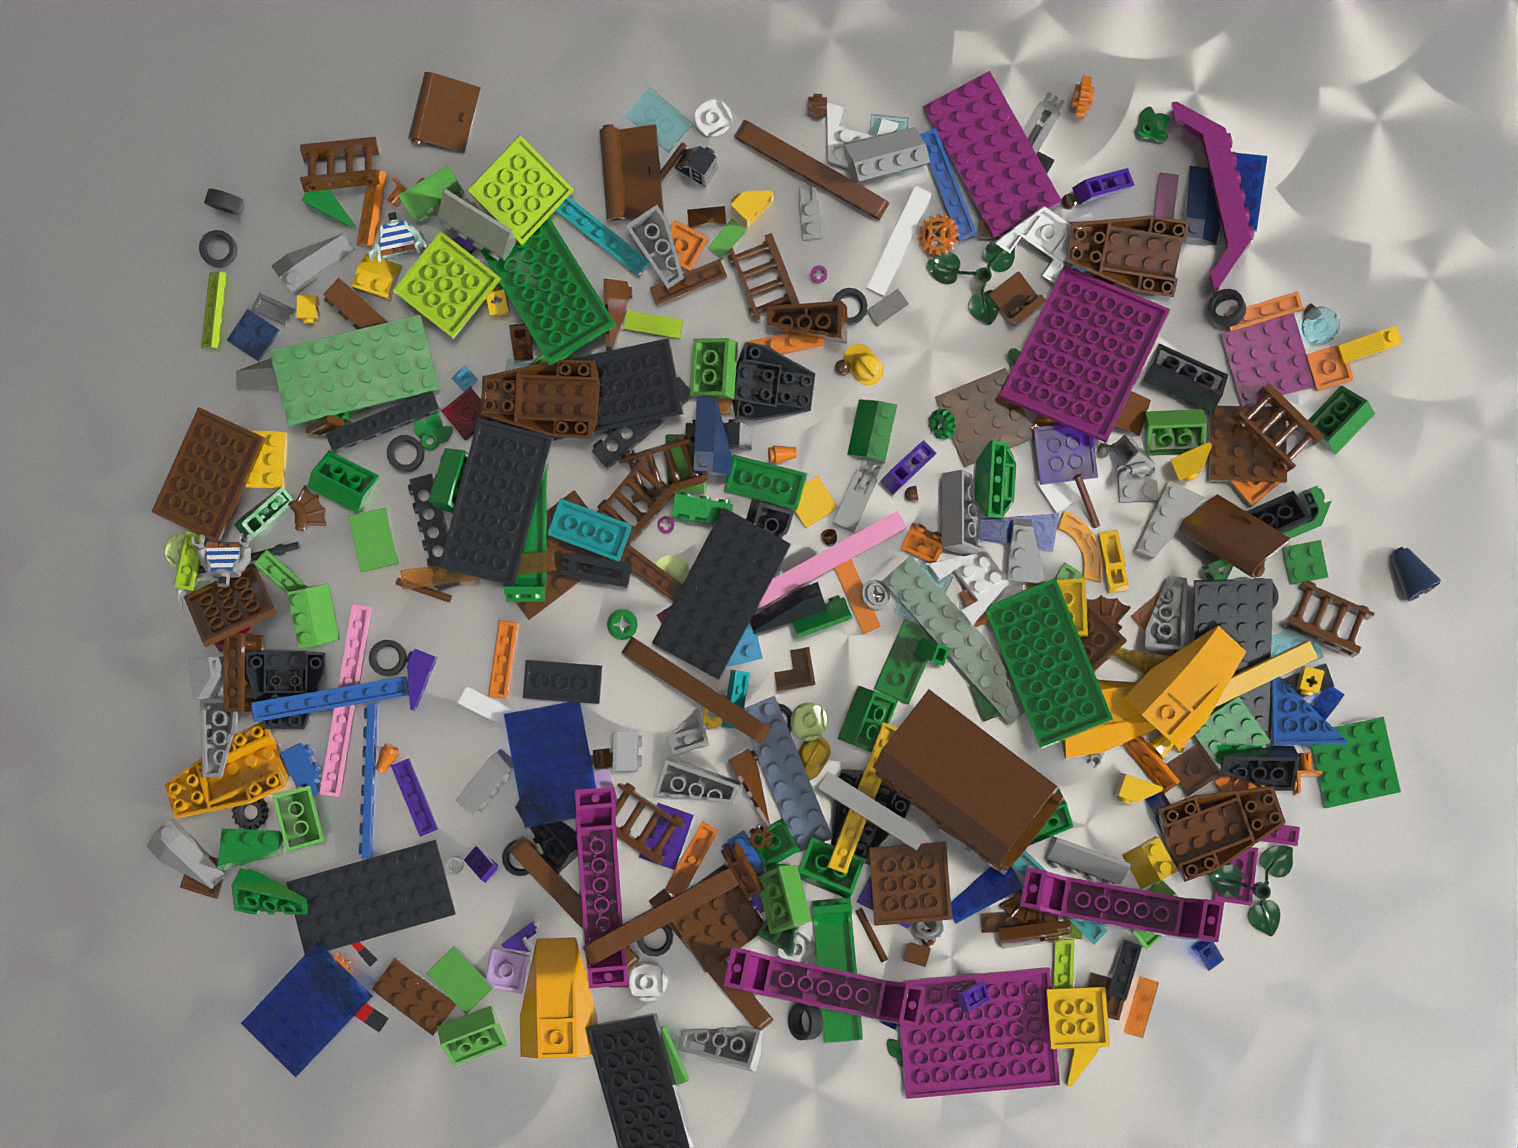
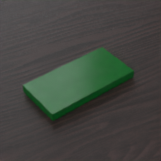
(765, 482)
(902, 668)

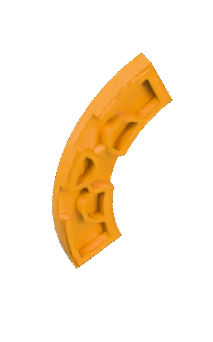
(1087, 544)

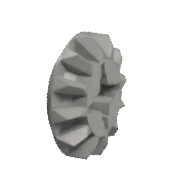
(878, 588)
(935, 926)

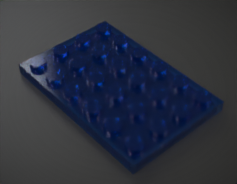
(549, 761)
(306, 1009)

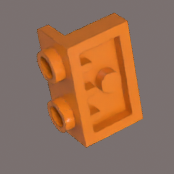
(923, 543)

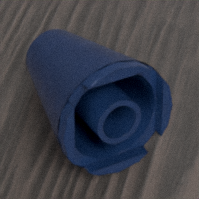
(1413, 574)

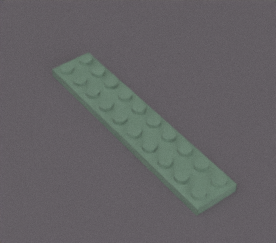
(948, 627)

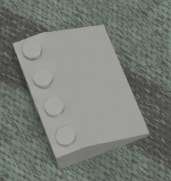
(476, 226)

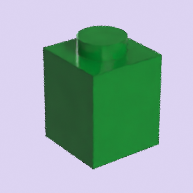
(932, 651)

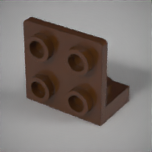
(1016, 298)

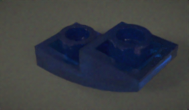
(1327, 701)

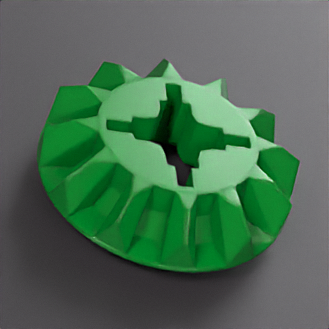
(948, 426)
(616, 618)

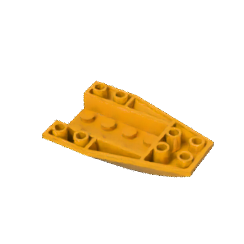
(1187, 685)
(1126, 725)
(250, 773)
(556, 1002)

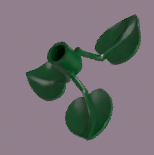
(946, 267)
(1266, 915)

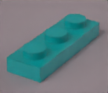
(737, 690)

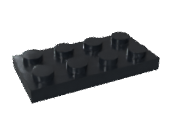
(562, 681)

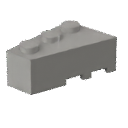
(486, 782)

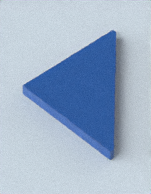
(1296, 721)

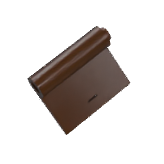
(440, 112)

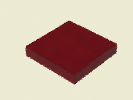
(465, 412)

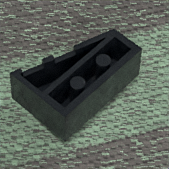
(698, 164)
(737, 433)

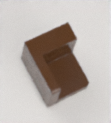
(917, 954)

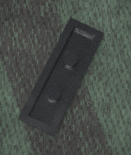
(1124, 970)

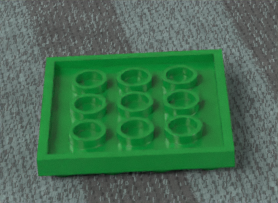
(1359, 768)

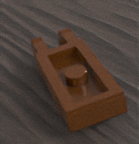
(743, 870)

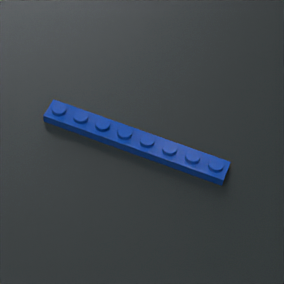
(329, 698)
(368, 787)

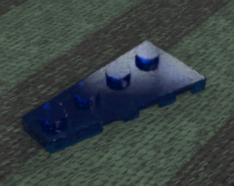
(1252, 174)
(1000, 529)
(984, 892)

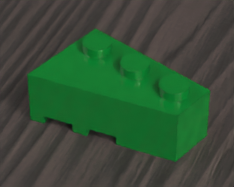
(698, 510)
(247, 845)

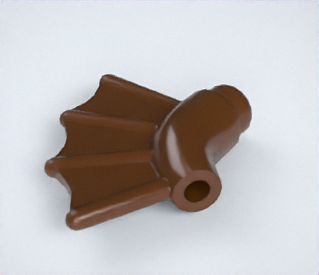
(307, 510)
(1110, 609)
(1025, 915)

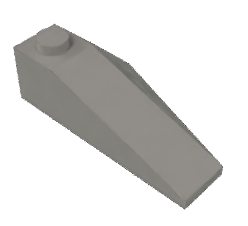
(309, 263)
(732, 1046)

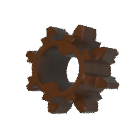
(817, 105)
(602, 758)
(764, 832)

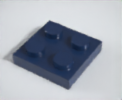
(253, 335)

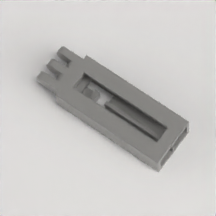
(1036, 133)
(854, 501)

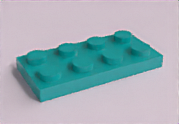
(590, 529)

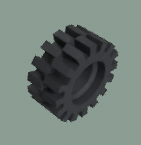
(243, 822)

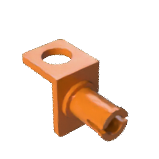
(394, 198)
(1305, 771)

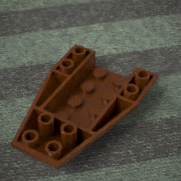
(1130, 251)
(545, 398)
(1218, 827)

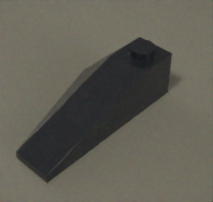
(770, 517)
(795, 606)
(1265, 766)
(556, 842)

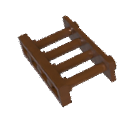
(339, 150)
(776, 262)
(1284, 409)
(692, 480)
(654, 505)
(1314, 630)
(236, 684)
(639, 842)

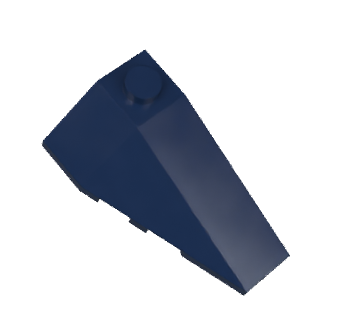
(1201, 208)
(711, 444)

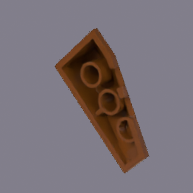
(616, 302)
(748, 773)

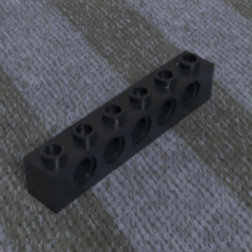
(383, 422)
(608, 457)
(416, 487)

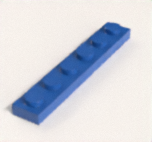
(948, 185)

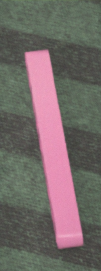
(833, 557)

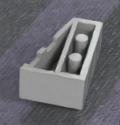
(1023, 556)

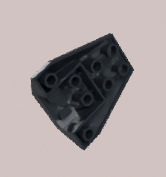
(770, 384)
(284, 674)
(871, 833)

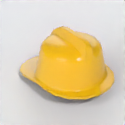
(864, 364)
(814, 756)

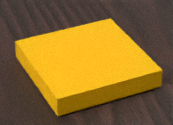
(815, 502)

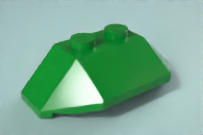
(995, 479)

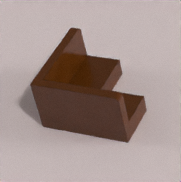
(801, 674)

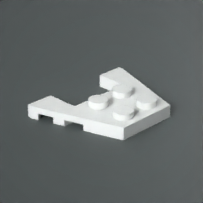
(841, 136)
(1047, 233)
(980, 578)

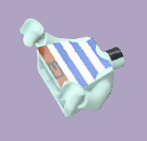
(396, 239)

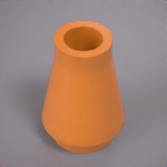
(781, 453)
(386, 757)

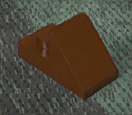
(521, 342)

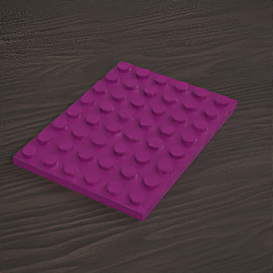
(1085, 354)
(983, 1049)

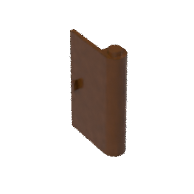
(626, 175)
(1233, 535)

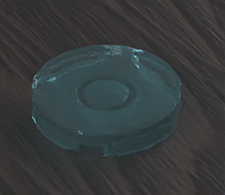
(1320, 325)

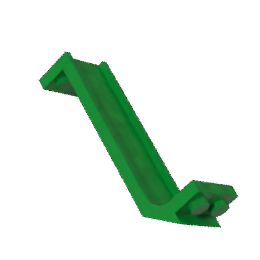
(1318, 511)
(533, 586)
(836, 951)

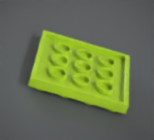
(520, 189)
(447, 284)

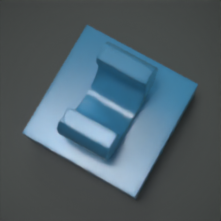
(464, 378)

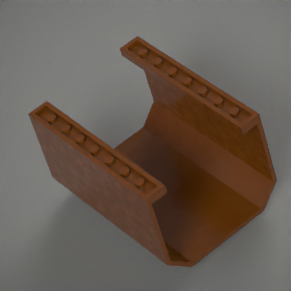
(967, 781)

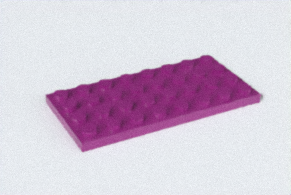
(991, 154)

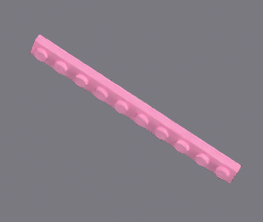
(343, 716)

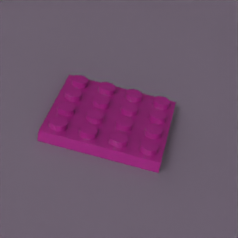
(1265, 355)

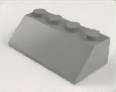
(886, 154)
(1087, 860)

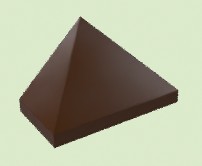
(706, 217)

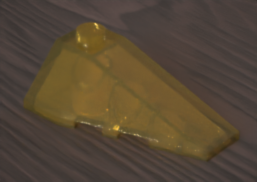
(1138, 659)

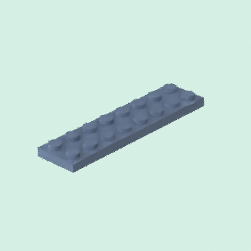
(788, 777)

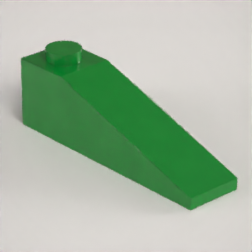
(257, 893)

